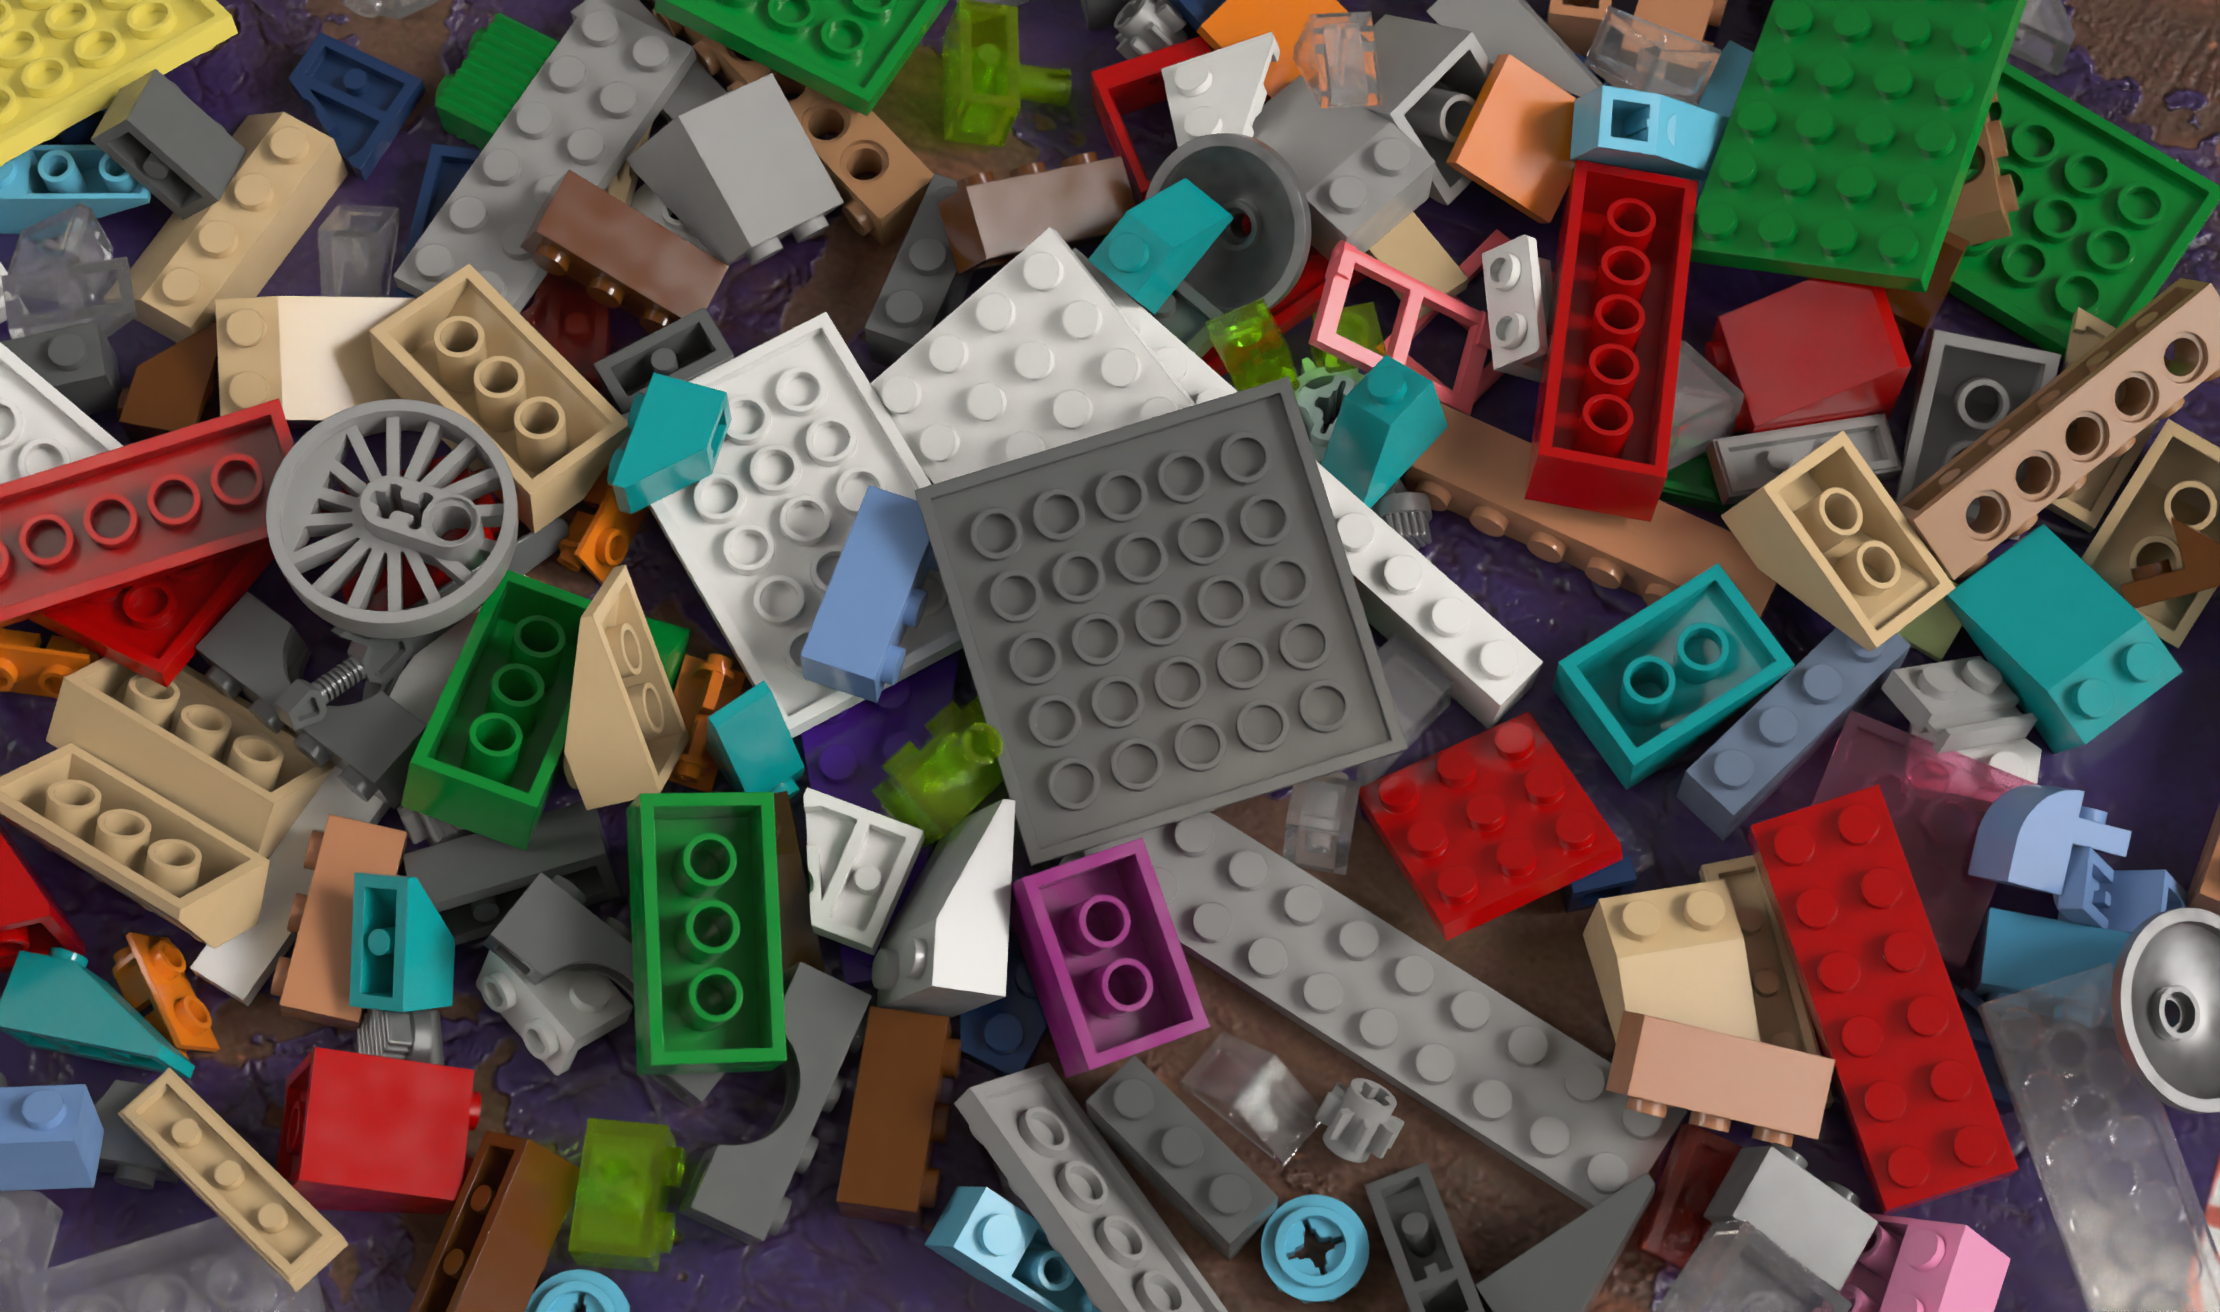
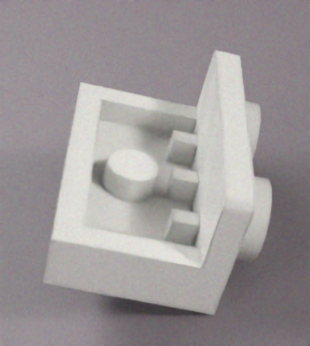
(1518, 306)
(556, 1013)

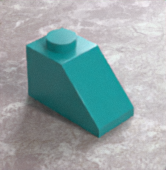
(1160, 242)
(1383, 429)
(398, 946)

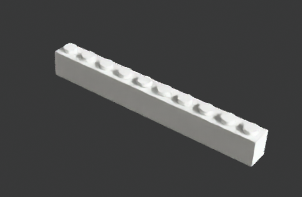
(1393, 579)

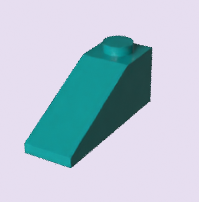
(754, 744)
(71, 1011)

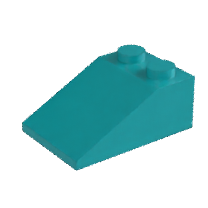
(2061, 639)
(1670, 675)

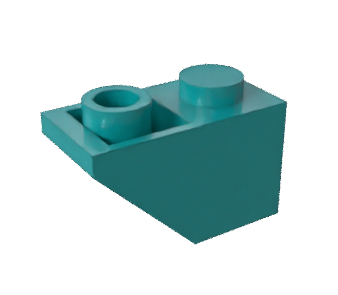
(671, 443)

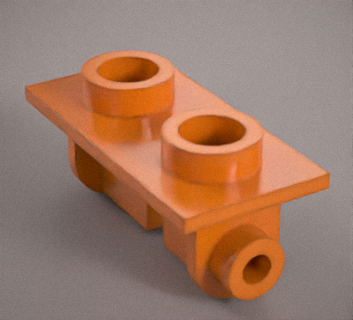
(602, 538)
(36, 670)
(700, 692)
(155, 974)

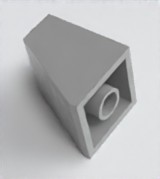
(1429, 89)
(740, 173)

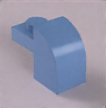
(2031, 834)
(2111, 898)

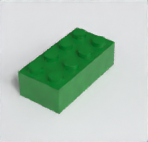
(501, 715)
(706, 933)

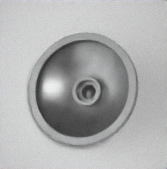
(1253, 182)
(2170, 1007)

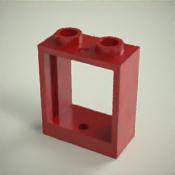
(1133, 87)

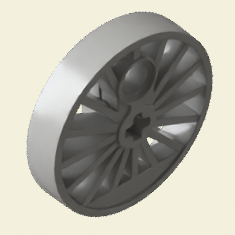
(392, 517)

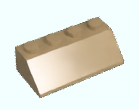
(244, 235)
(487, 363)
(190, 749)
(137, 843)

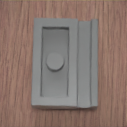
(1958, 703)

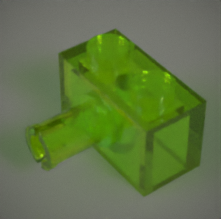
(986, 76)
(945, 774)
(625, 1195)

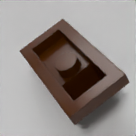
(2158, 581)

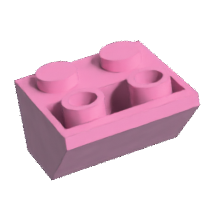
(1925, 1269)

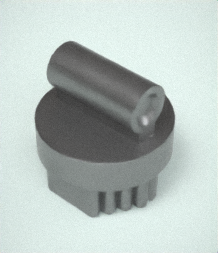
(1406, 514)
(402, 1035)

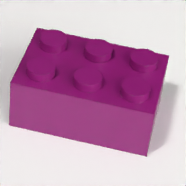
(1105, 957)

